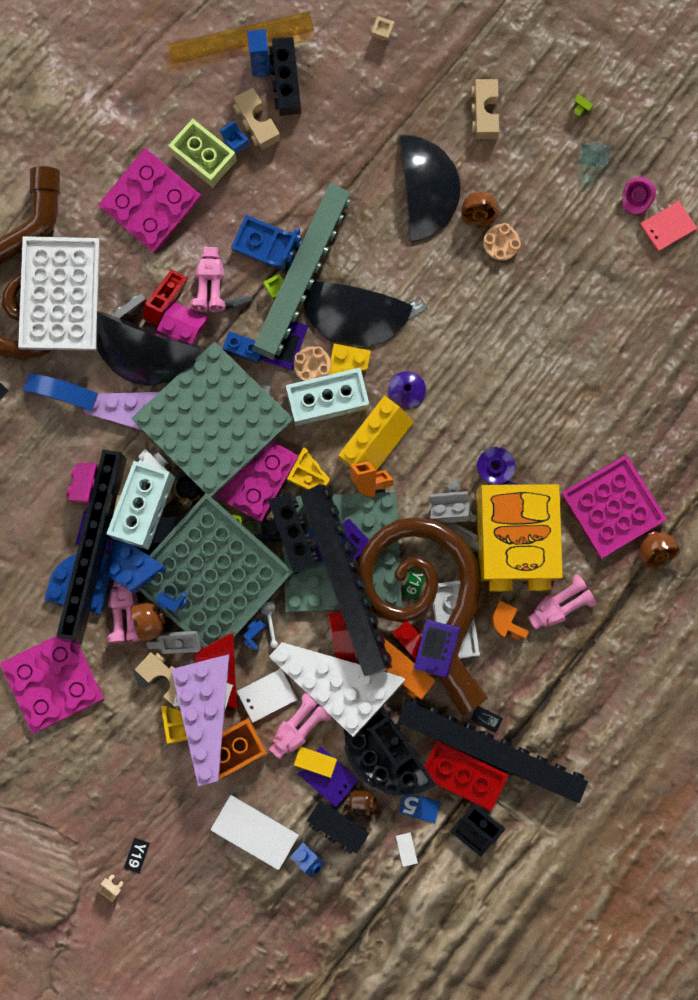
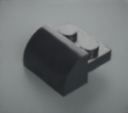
(477, 829)

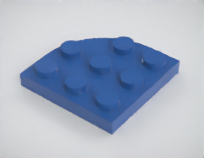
(60, 581)

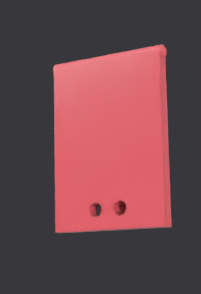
(668, 226)

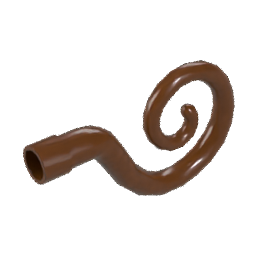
(45, 192)
(463, 689)

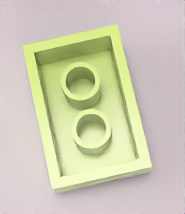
(202, 153)

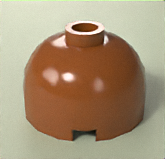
(480, 209)
(657, 548)
(148, 620)

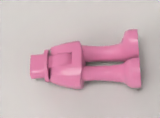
(209, 269)
(121, 599)
(549, 611)
(288, 737)

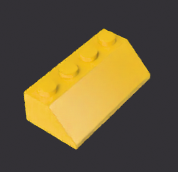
(377, 435)

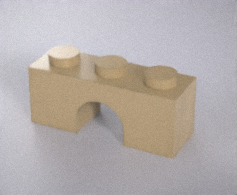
(485, 124)
(263, 133)
(153, 667)

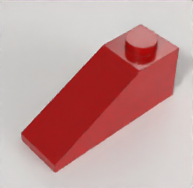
(163, 297)
(341, 639)
(408, 639)

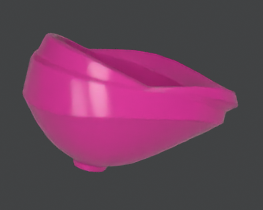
(638, 195)

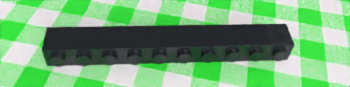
(91, 547)
(346, 580)
(492, 751)

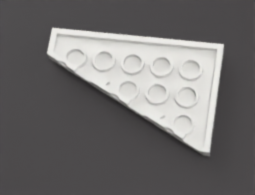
(337, 685)

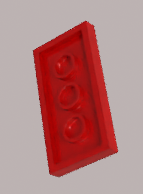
(465, 775)

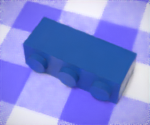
(259, 53)

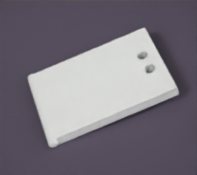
(267, 695)

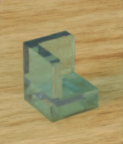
(594, 154)

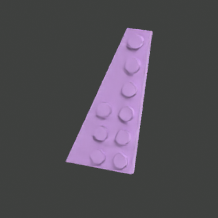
(120, 407)
(202, 706)

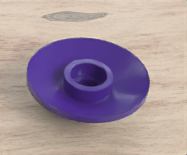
(404, 398)
(497, 456)

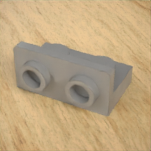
(450, 507)

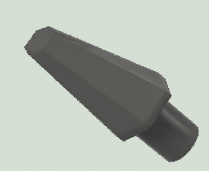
(238, 301)

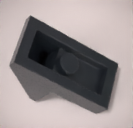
(264, 531)

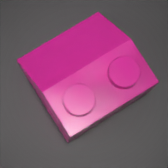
(182, 323)
(83, 482)

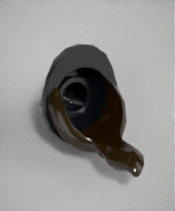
(185, 490)

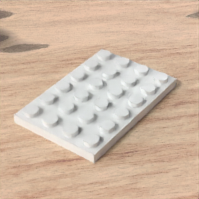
(59, 293)

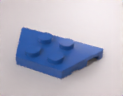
(131, 566)

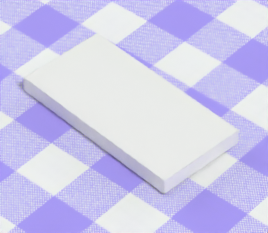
(443, 607)
(254, 832)

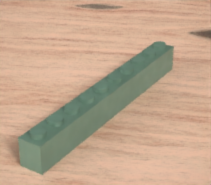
(301, 271)

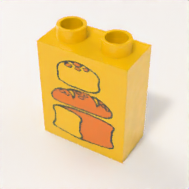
(519, 535)

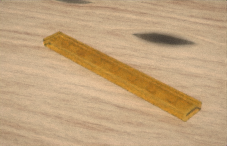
(238, 37)

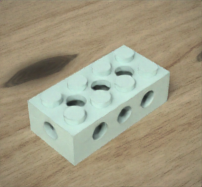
(330, 384)
(130, 499)

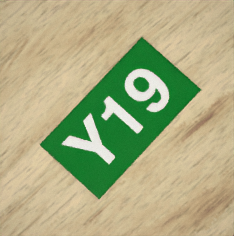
(414, 584)

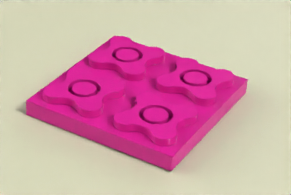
(150, 200)
(259, 481)
(613, 506)
(51, 682)

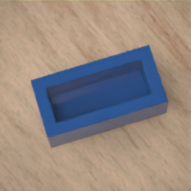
(241, 347)

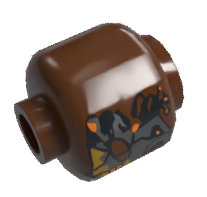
(361, 803)

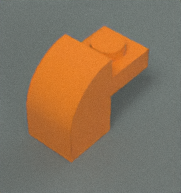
(369, 480)
(502, 620)

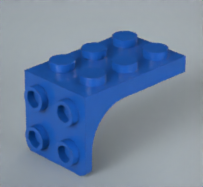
(267, 243)

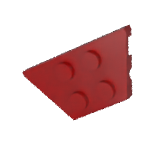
(221, 648)

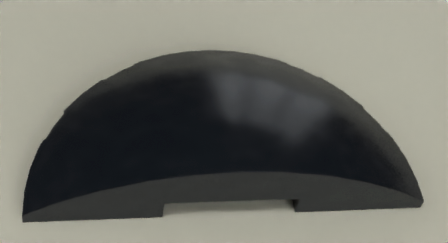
(430, 186)
(354, 314)
(140, 353)
(386, 758)

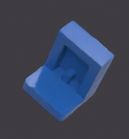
(234, 137)
(167, 602)
(254, 629)
(307, 860)

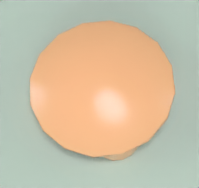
(501, 242)
(312, 363)

